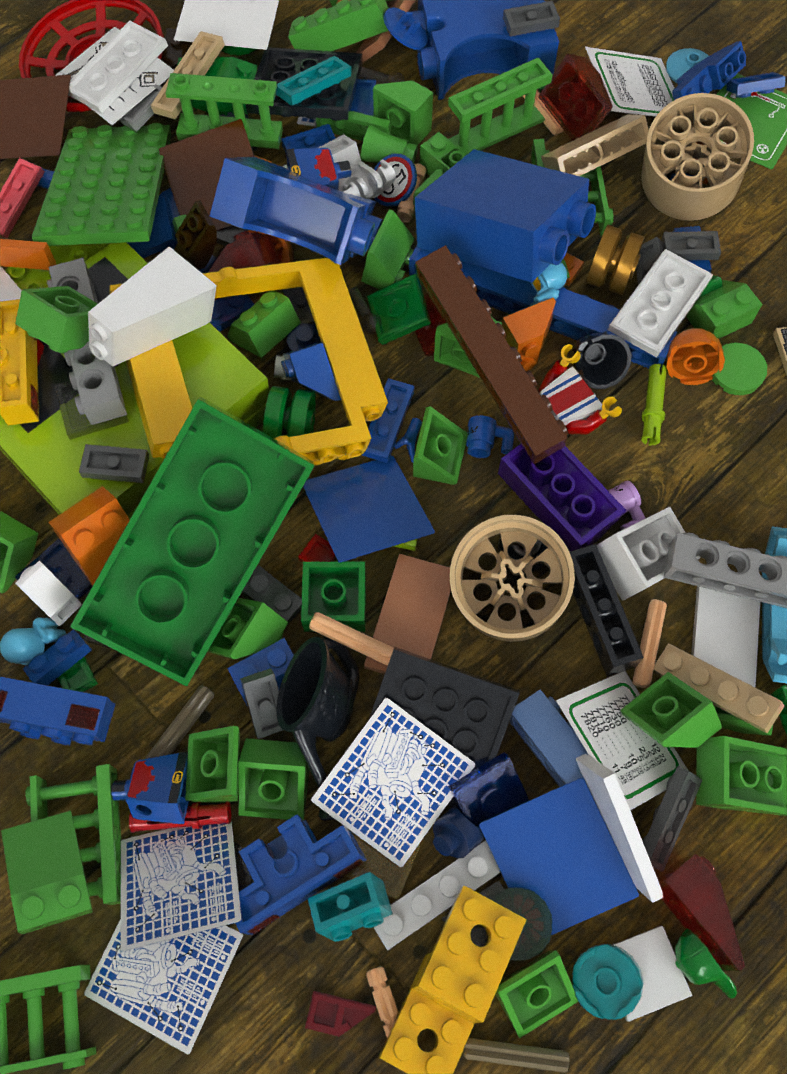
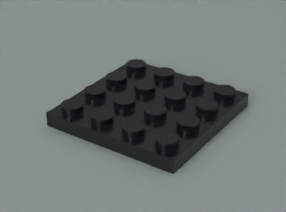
(330, 103)
(451, 703)

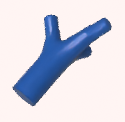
(410, 437)

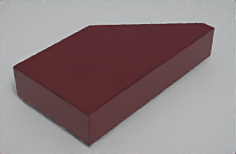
(335, 1014)

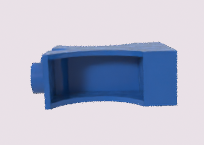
(473, 40)
(293, 208)

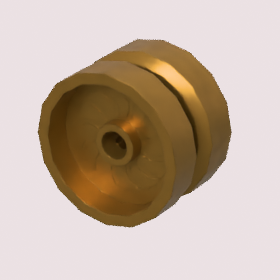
(616, 260)

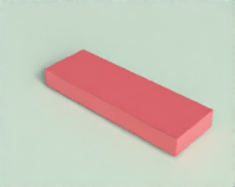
(17, 193)

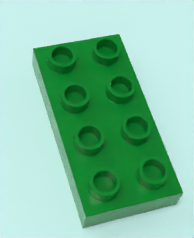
(193, 542)

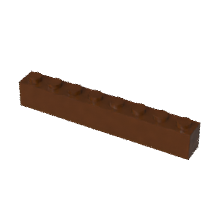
(491, 355)

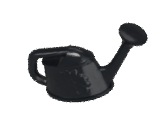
(317, 699)

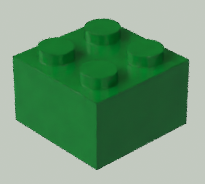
(334, 591)

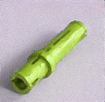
(653, 413)

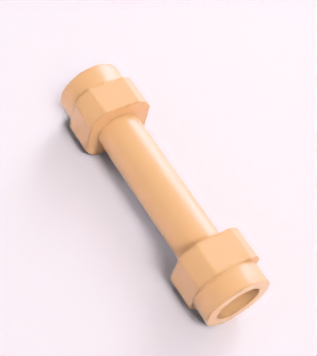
(406, 208)

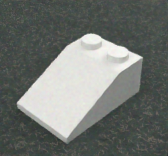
(640, 552)

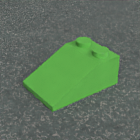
(742, 776)
(45, 872)

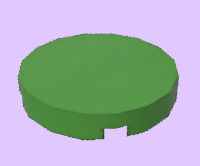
(742, 370)

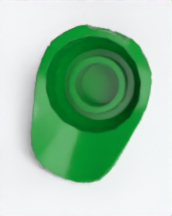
(699, 964)

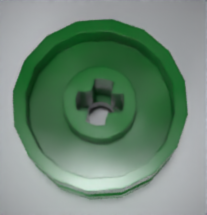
(287, 415)

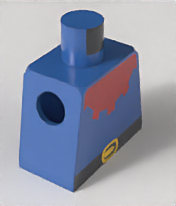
(317, 166)
(156, 789)

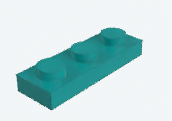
(313, 80)

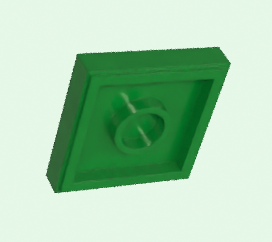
(400, 309)

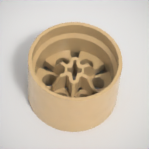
(705, 120)
(513, 531)

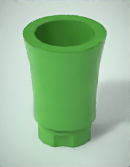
(381, 144)

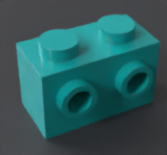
(350, 907)

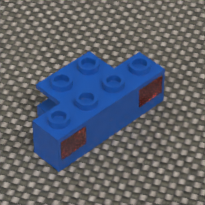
(54, 712)
(292, 870)

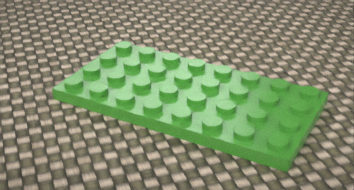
(104, 186)

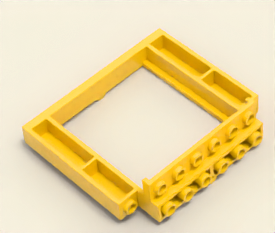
(164, 396)

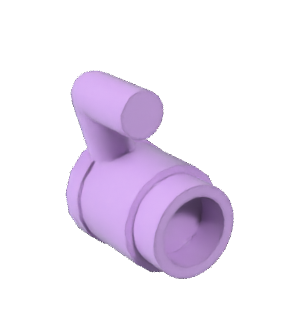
(630, 499)

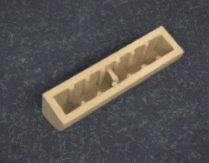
(599, 146)

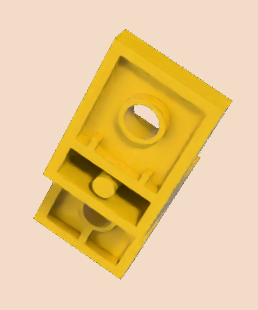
(453, 986)

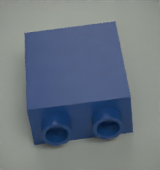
(504, 214)

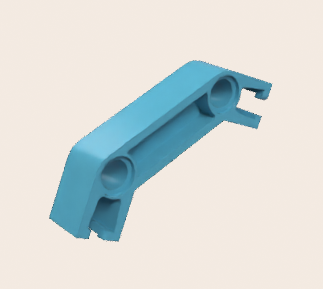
(775, 618)

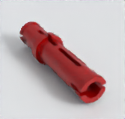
(196, 816)

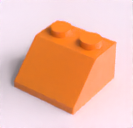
(529, 330)

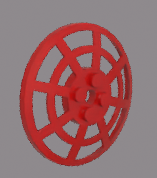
(63, 11)

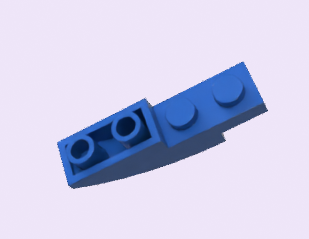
(712, 72)

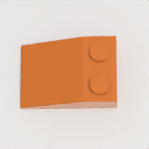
(91, 530)

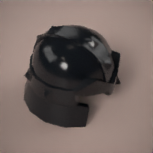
(602, 359)

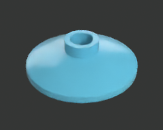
(682, 61)

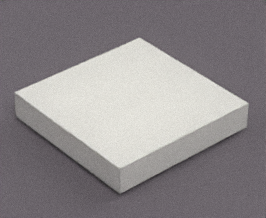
(662, 979)

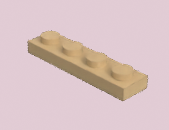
(194, 62)
(721, 688)

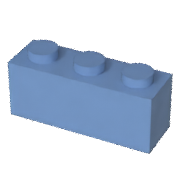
(549, 736)

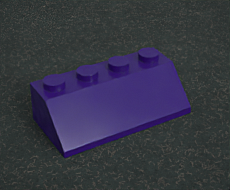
(562, 495)

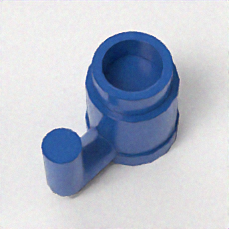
(481, 436)

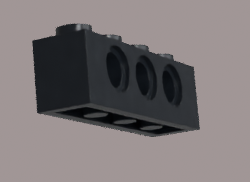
(603, 612)

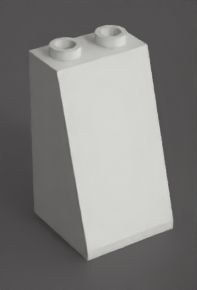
(151, 309)

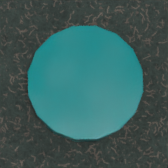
(607, 981)

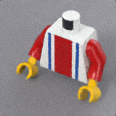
(573, 399)

